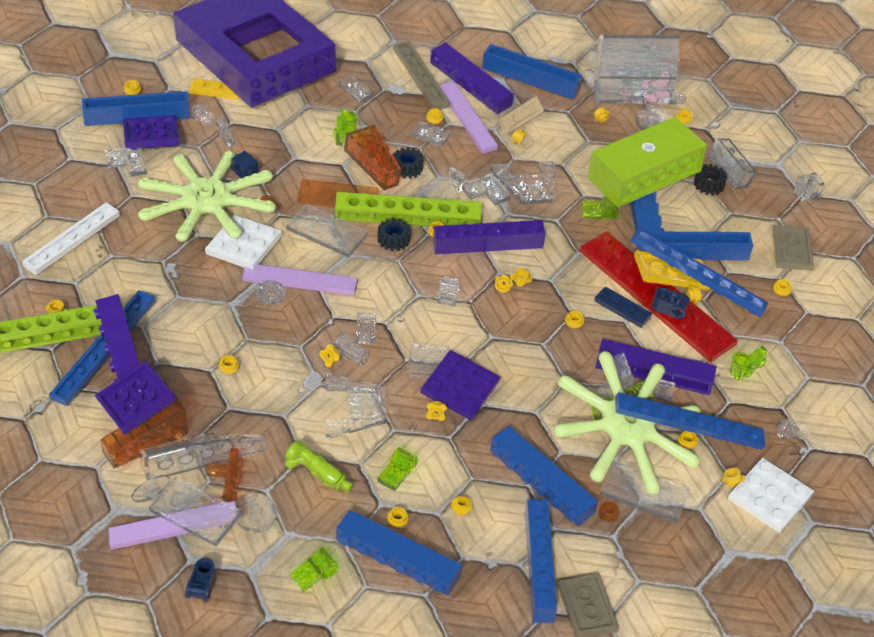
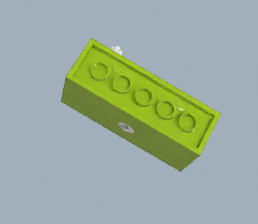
(646, 161)

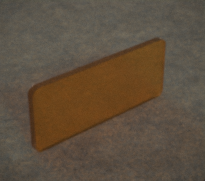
(324, 193)

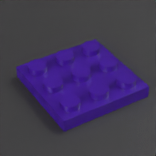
(150, 132)
(460, 385)
(135, 397)

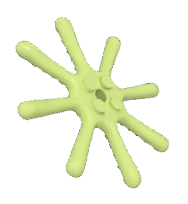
(206, 196)
(630, 433)

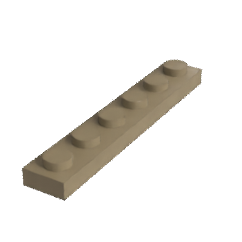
(421, 75)

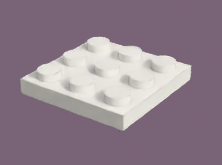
(249, 247)
(771, 495)

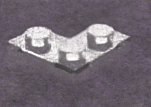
(131, 158)
(486, 185)
(624, 373)

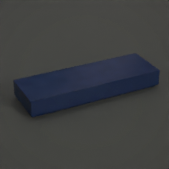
(623, 307)

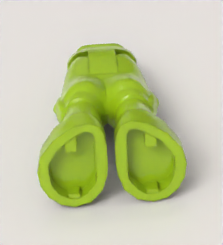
(318, 466)

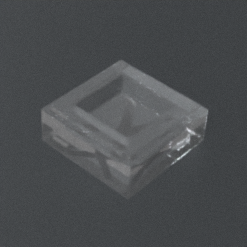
(456, 178)
(664, 390)

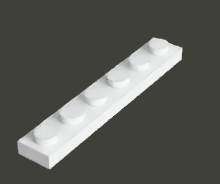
(70, 238)

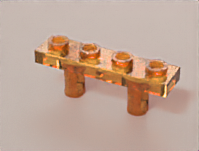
(230, 472)

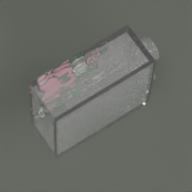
(634, 69)

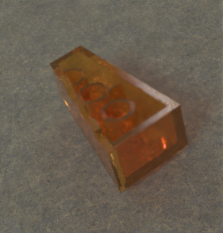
(373, 156)
(159, 429)

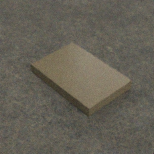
(792, 247)
(587, 606)

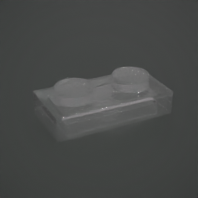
(355, 88)
(430, 133)

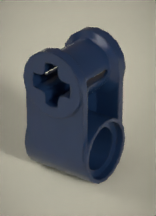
(668, 302)
(201, 583)

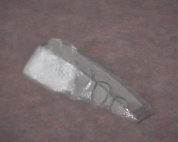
(196, 452)

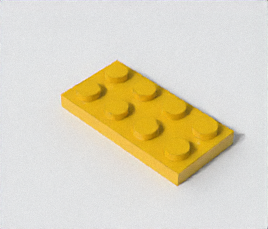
(658, 271)

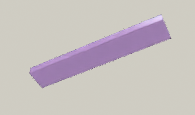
(469, 118)
(302, 279)
(145, 531)

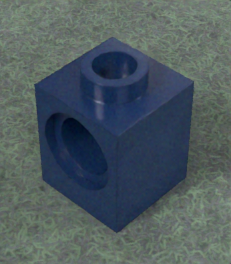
(244, 164)

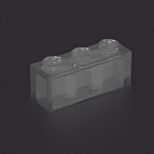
(738, 169)

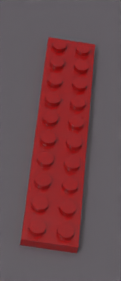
(695, 328)

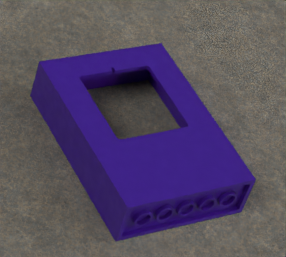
(218, 27)

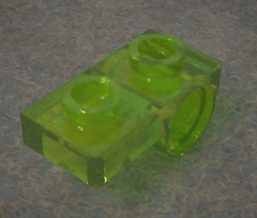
(345, 124)
(600, 210)
(744, 365)
(398, 469)
(313, 569)

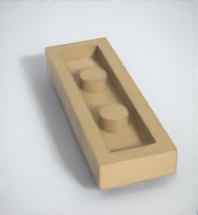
(520, 115)

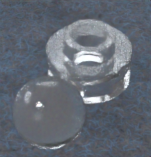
(200, 112)
(801, 431)

